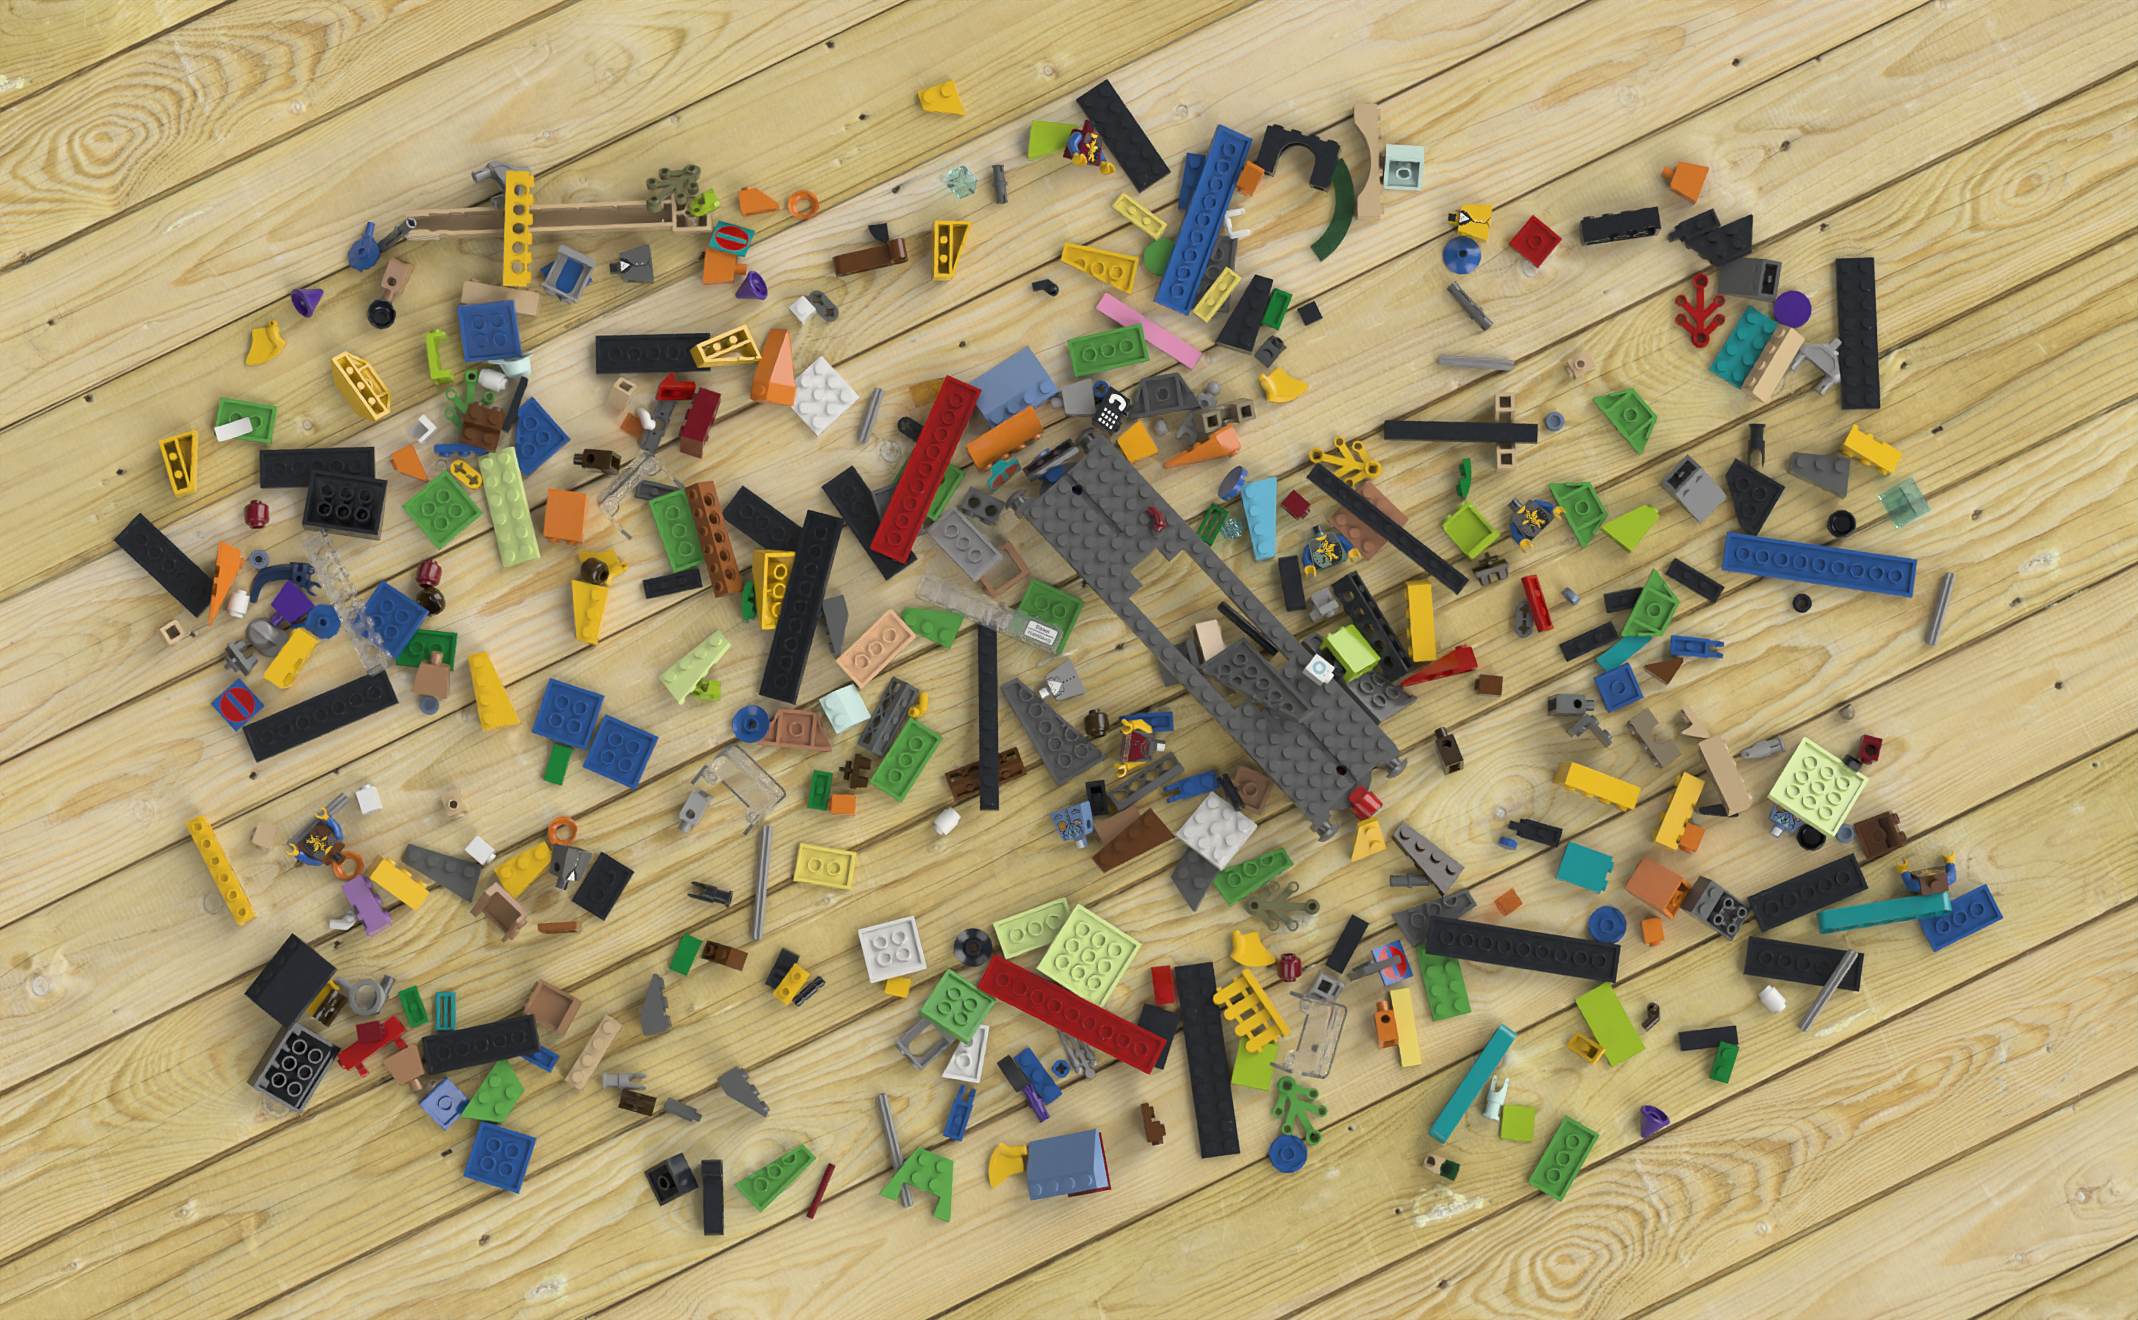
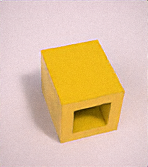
(897, 986)

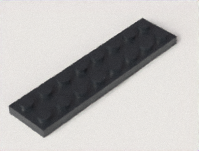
(1857, 333)
(320, 715)

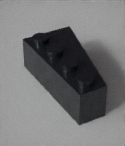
(1620, 226)
(1244, 323)

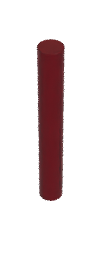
(820, 1191)

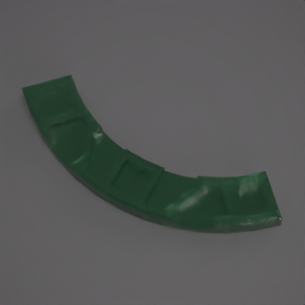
(1342, 215)

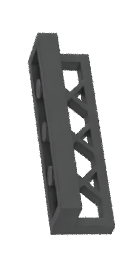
(890, 718)
(1153, 785)

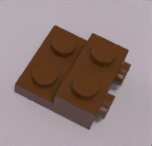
(482, 426)
(1880, 834)
(1154, 1130)

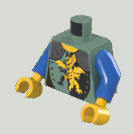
(1326, 551)

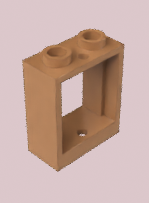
(1025, 572)

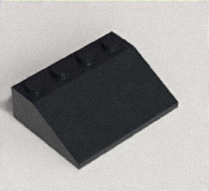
(345, 505)
(291, 981)
(293, 1066)

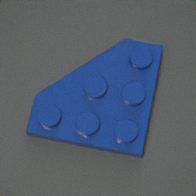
(536, 437)

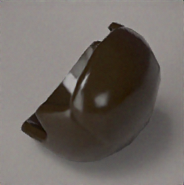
(431, 600)

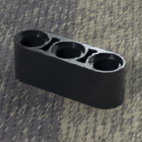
(1291, 583)

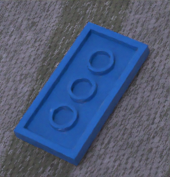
(1968, 915)

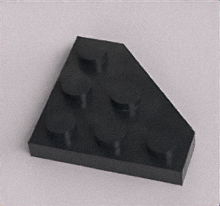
(1752, 495)

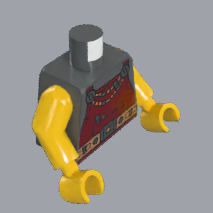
(1137, 745)

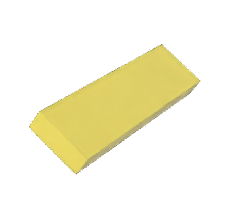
(1406, 1027)

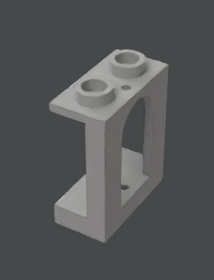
(550, 282)
(924, 1061)

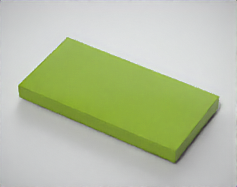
(1609, 1024)

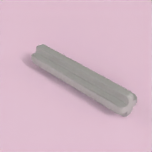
(871, 415)

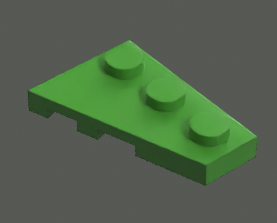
(933, 625)

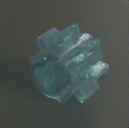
(1232, 529)

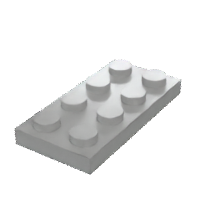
(964, 543)

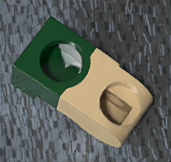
(1441, 1166)

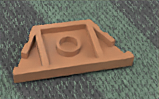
(797, 730)

